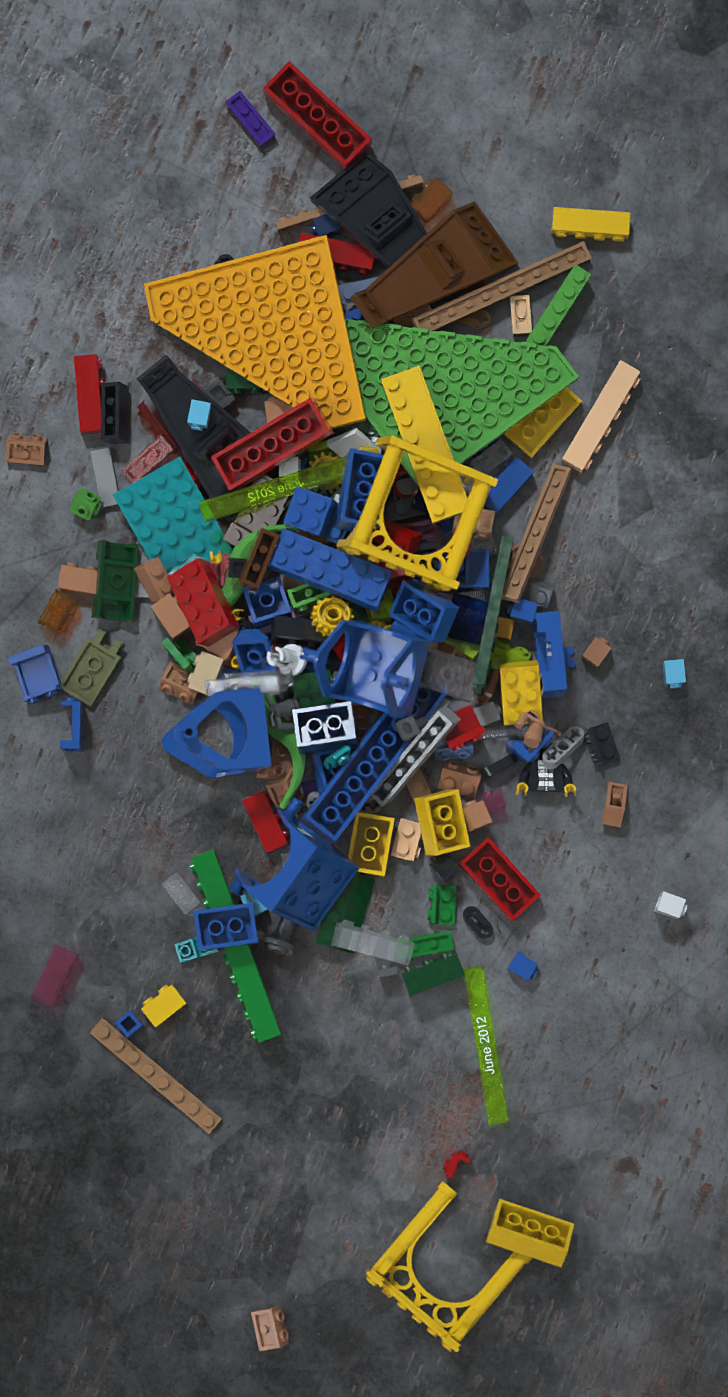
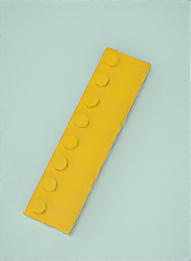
(421, 426)

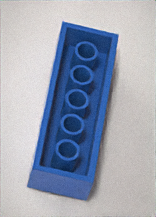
(330, 570)

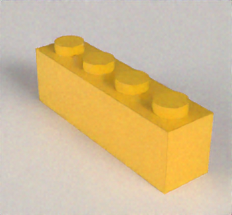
(590, 223)

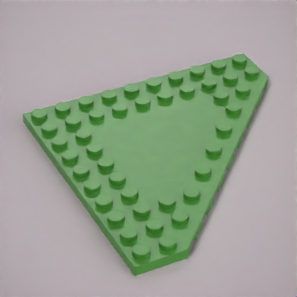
(473, 381)

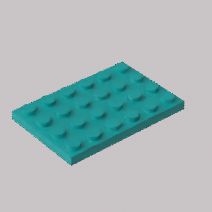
(168, 518)

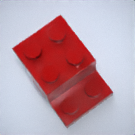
(466, 729)

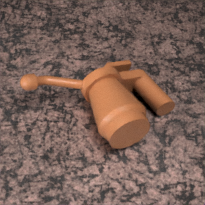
(533, 735)

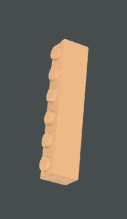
(601, 415)

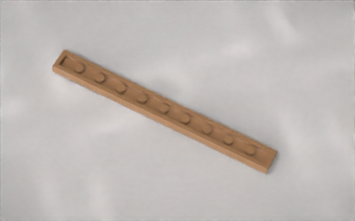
(503, 288)

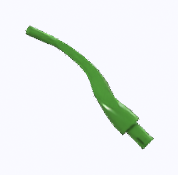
(231, 589)
(288, 738)

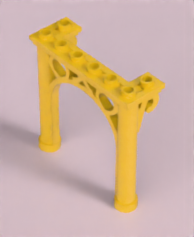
(406, 1242)

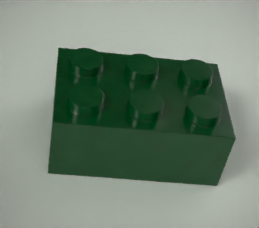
(432, 973)

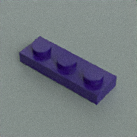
(250, 118)

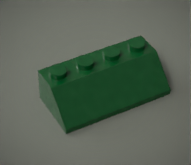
(349, 906)

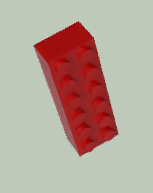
(317, 115)
(272, 444)

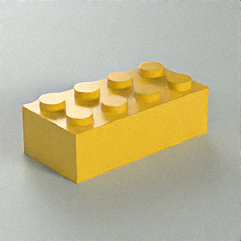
(530, 1233)

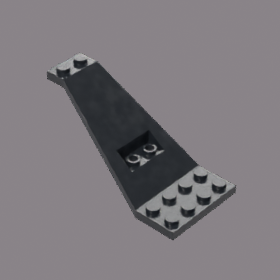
(366, 200)
(172, 397)

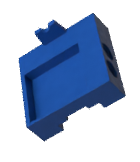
(551, 654)

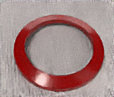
(396, 490)

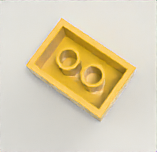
(519, 690)
(442, 822)
(371, 843)

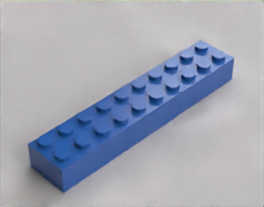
(363, 771)

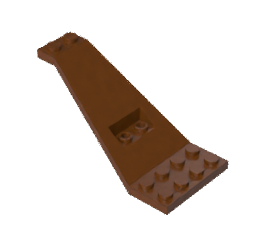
(444, 261)

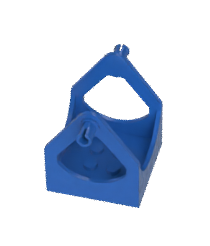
(377, 667)
(247, 719)
(308, 880)

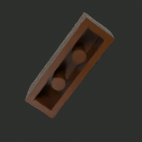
(258, 559)

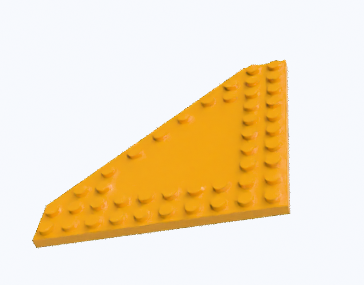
(271, 322)

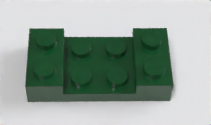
(115, 581)
(308, 691)

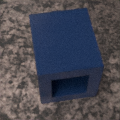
(325, 225)

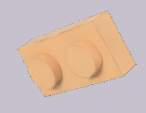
(520, 315)

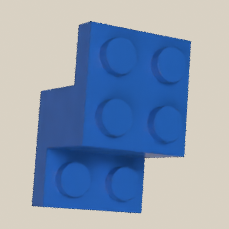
(314, 515)
(474, 570)

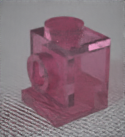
(492, 800)

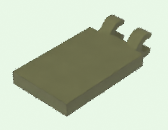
(91, 668)

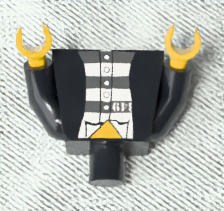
(541, 779)

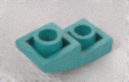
(337, 758)
(189, 950)

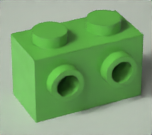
(305, 597)

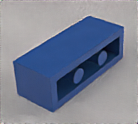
(508, 484)

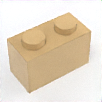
(207, 668)

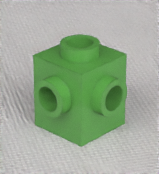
(85, 504)

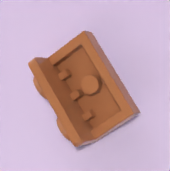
(460, 777)

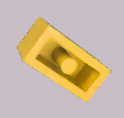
(163, 1005)

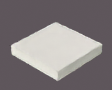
(352, 439)

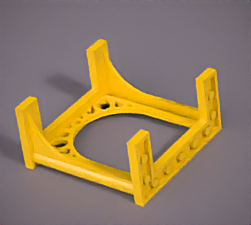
(361, 537)

